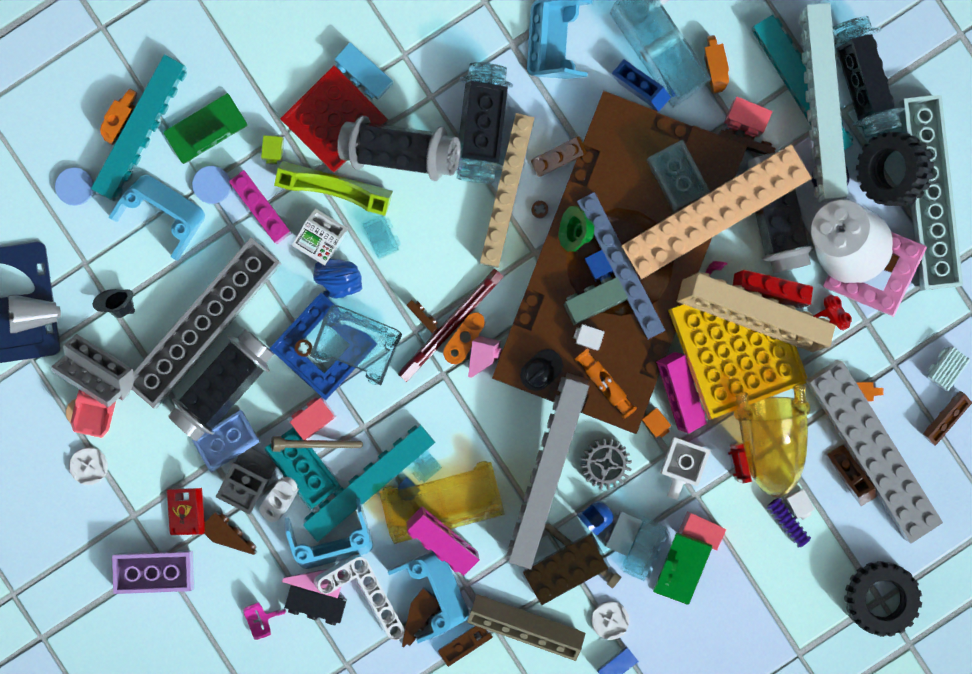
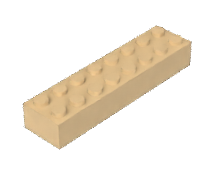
(756, 312)

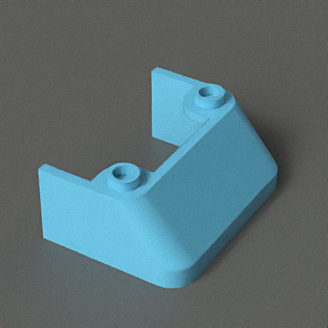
(549, 38)
(187, 214)
(308, 557)
(445, 589)

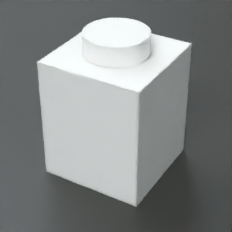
(588, 337)
(800, 504)

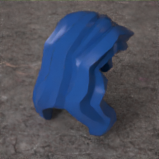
(338, 277)

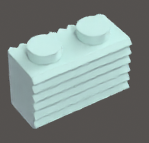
(947, 368)

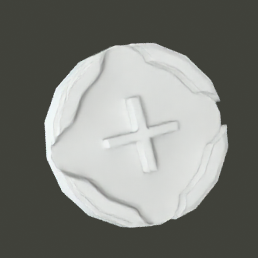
(88, 466)
(610, 620)

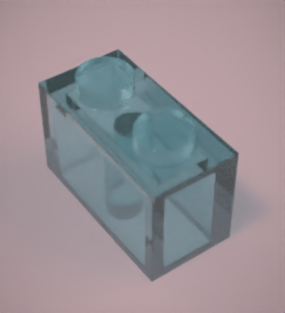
(382, 237)

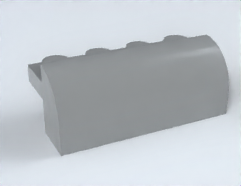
(94, 371)

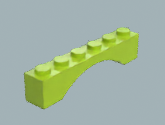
(302, 178)

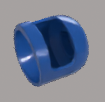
(596, 517)

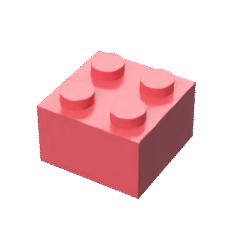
(747, 117)
(313, 418)
(702, 530)

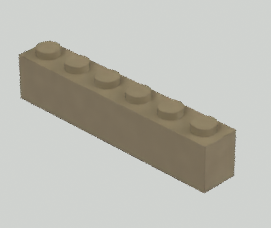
(526, 627)

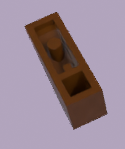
(852, 475)

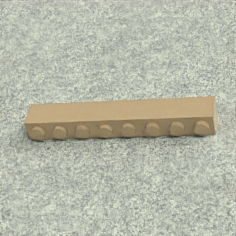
(507, 190)

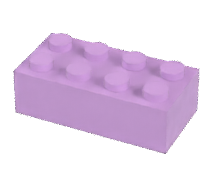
(153, 572)

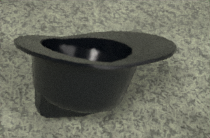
(115, 301)
(541, 370)

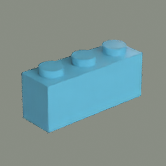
(363, 72)

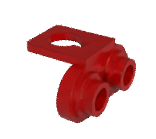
(835, 312)

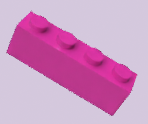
(260, 207)
(681, 392)
(442, 541)

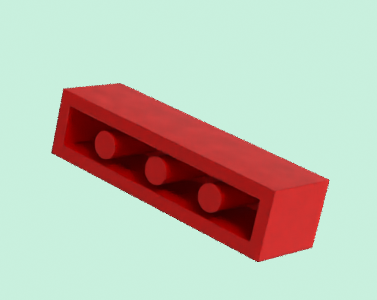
(771, 287)

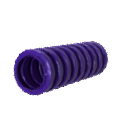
(788, 522)

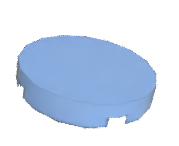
(211, 184)
(74, 186)

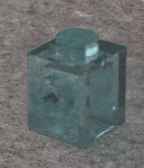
(425, 467)

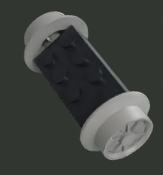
(399, 148)
(782, 230)
(221, 385)

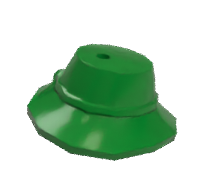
(575, 229)

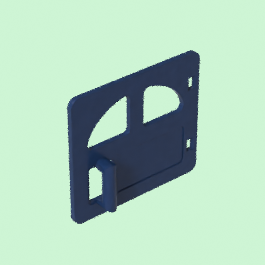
(34, 341)

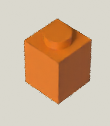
(656, 423)

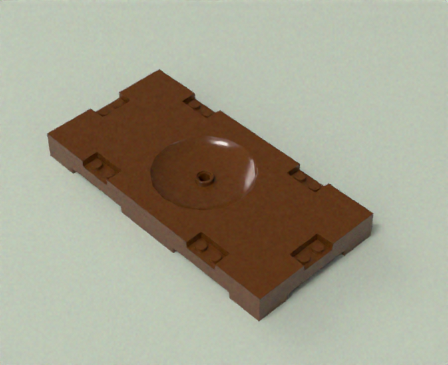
(617, 171)

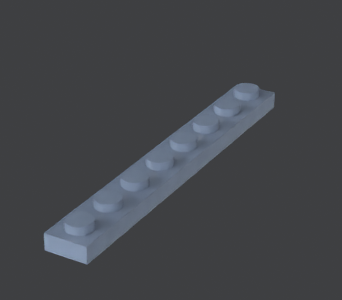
(621, 266)

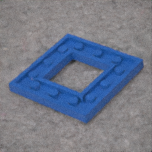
(284, 348)

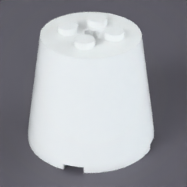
(859, 251)

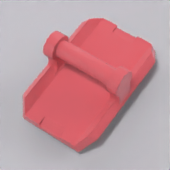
(91, 416)

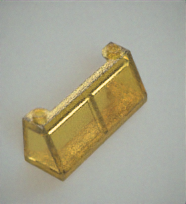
(452, 500)

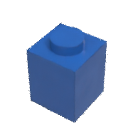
(599, 266)

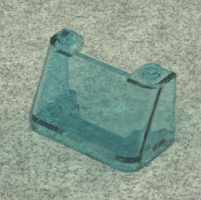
(356, 342)

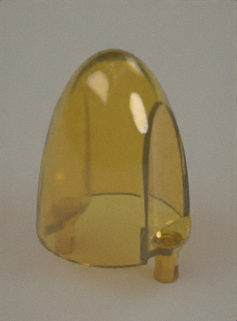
(775, 439)

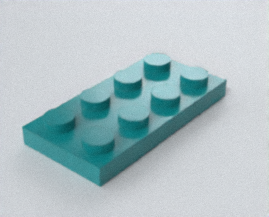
(306, 469)

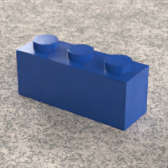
(641, 85)

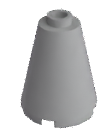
(31, 313)

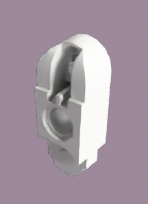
(279, 499)

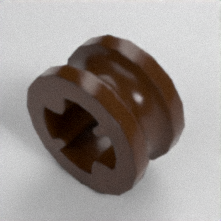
(540, 215)
(298, 345)

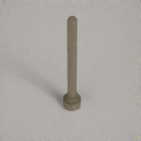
(279, 444)
(610, 577)

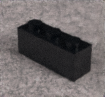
(315, 605)

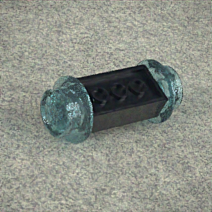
(866, 77)
(482, 122)

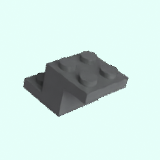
(246, 480)

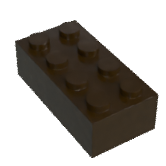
(566, 568)

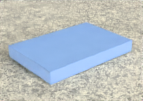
(229, 440)

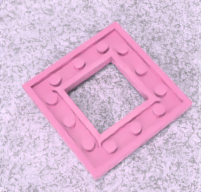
(889, 299)

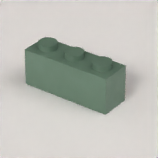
(595, 300)

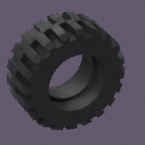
(872, 169)
(907, 607)

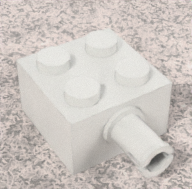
(684, 465)

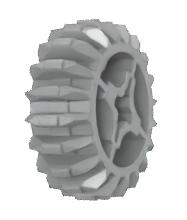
(604, 472)

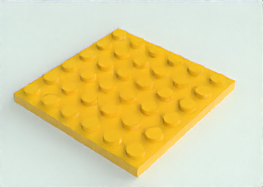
(734, 360)

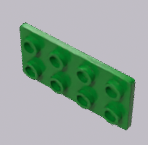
(205, 128)
(682, 568)

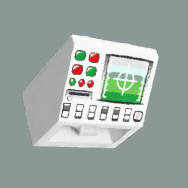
(320, 236)

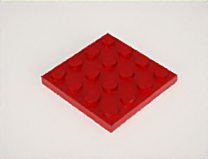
(324, 110)

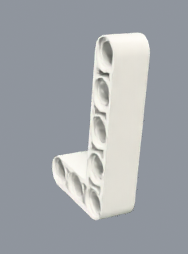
(367, 590)

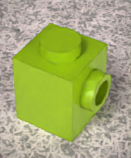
(272, 149)

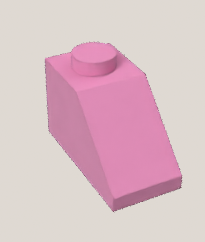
(483, 354)

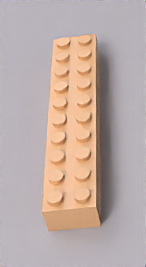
(716, 211)

